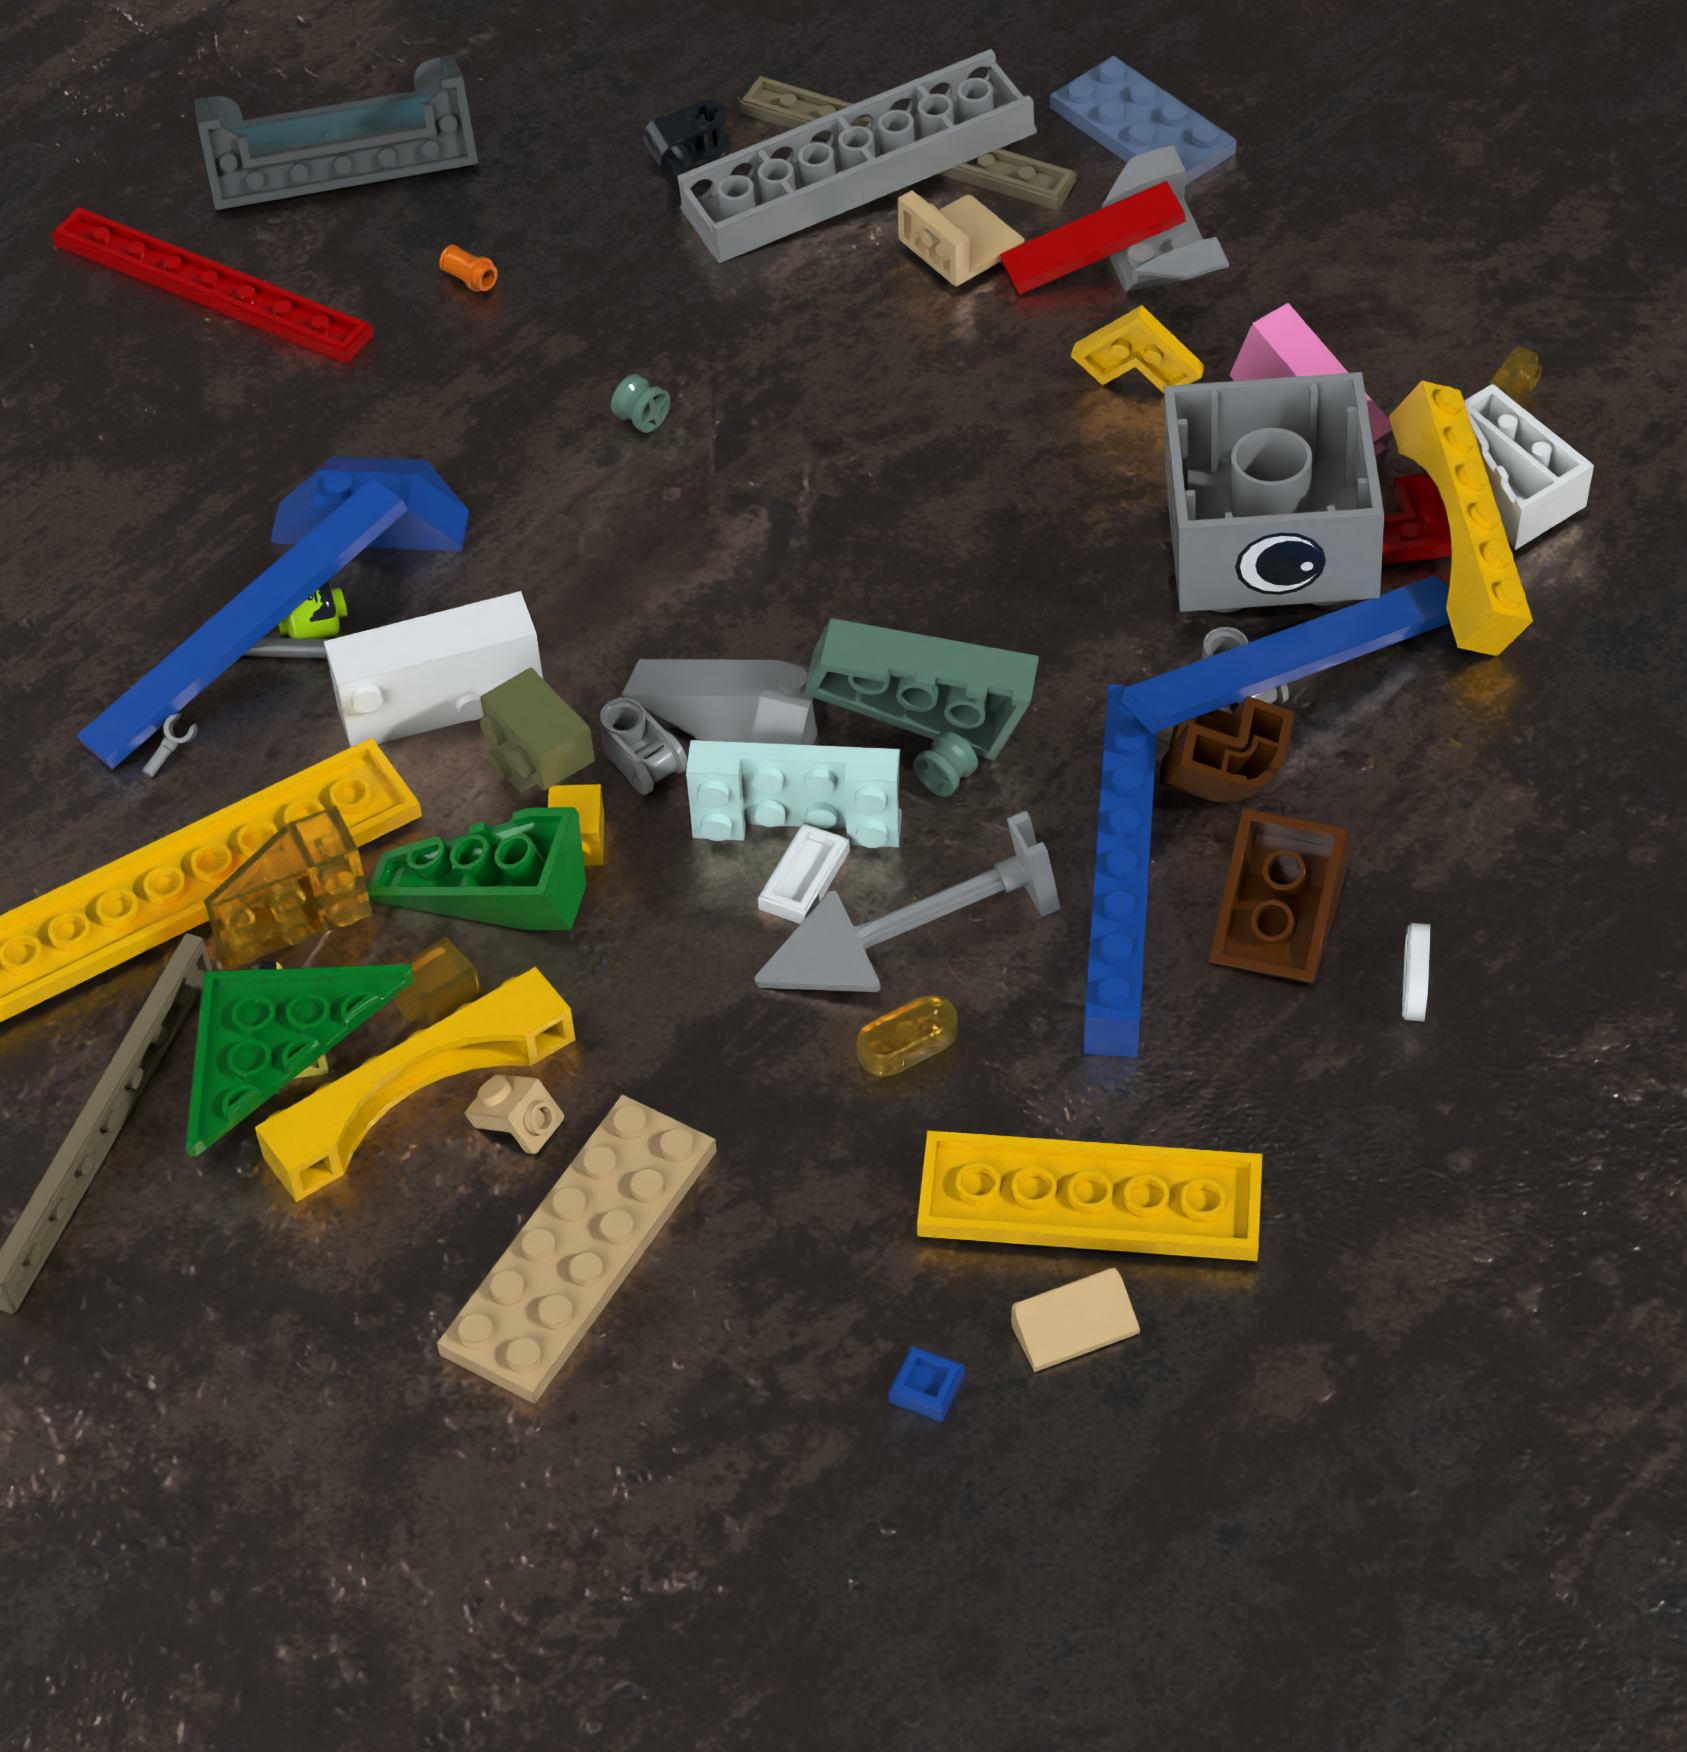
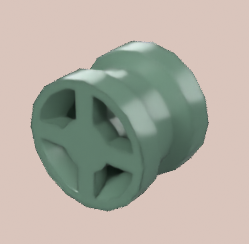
(640, 403)
(945, 764)

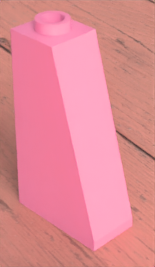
(1287, 347)

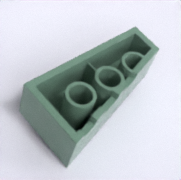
(923, 682)

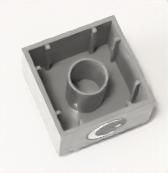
(1272, 492)

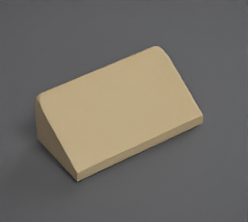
(1074, 1319)

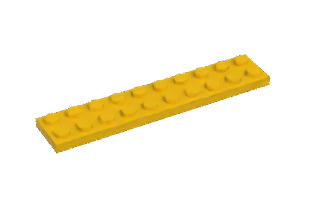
(164, 885)

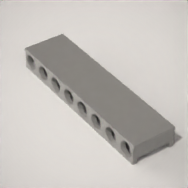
(857, 160)

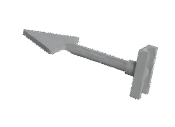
(831, 952)

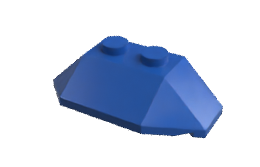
(434, 514)

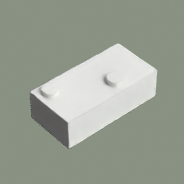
(429, 668)

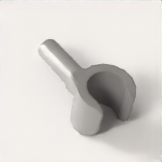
(168, 745)

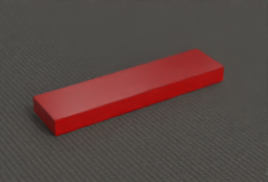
(1093, 237)

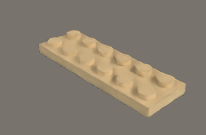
(577, 1249)

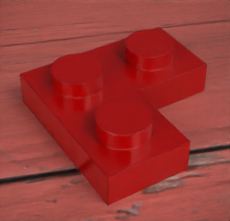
(1421, 525)

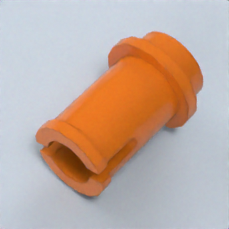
(476, 271)

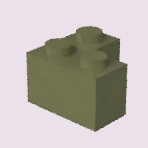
(533, 733)

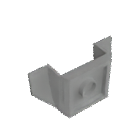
(1172, 254)

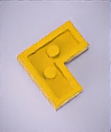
(1140, 343)

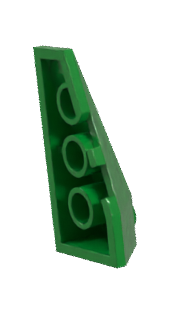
(502, 875)

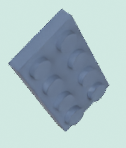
(1138, 116)

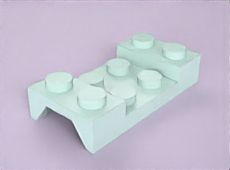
(793, 786)

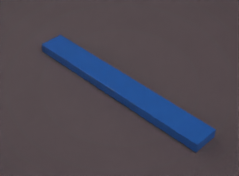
(242, 623)
(1288, 655)

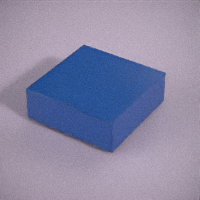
(926, 1383)

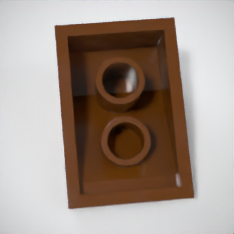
(1280, 895)

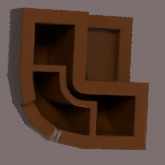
(1228, 754)

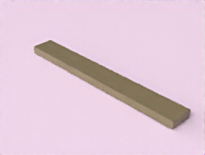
(996, 170)
(100, 1121)

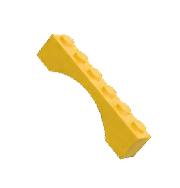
(1485, 589)
(506, 1027)

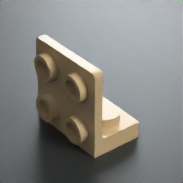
(955, 239)

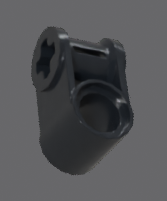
(686, 139)

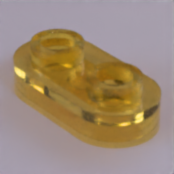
(1518, 373)
(904, 1037)

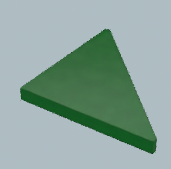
(270, 1027)

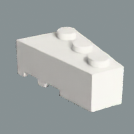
(1529, 467)

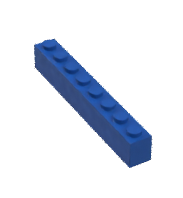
(1120, 884)

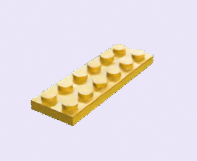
(1091, 1195)

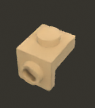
(516, 1107)

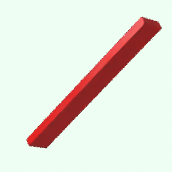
(213, 285)

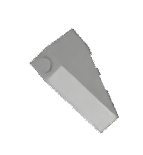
(729, 699)

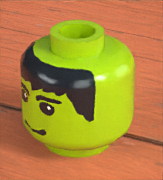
(316, 616)

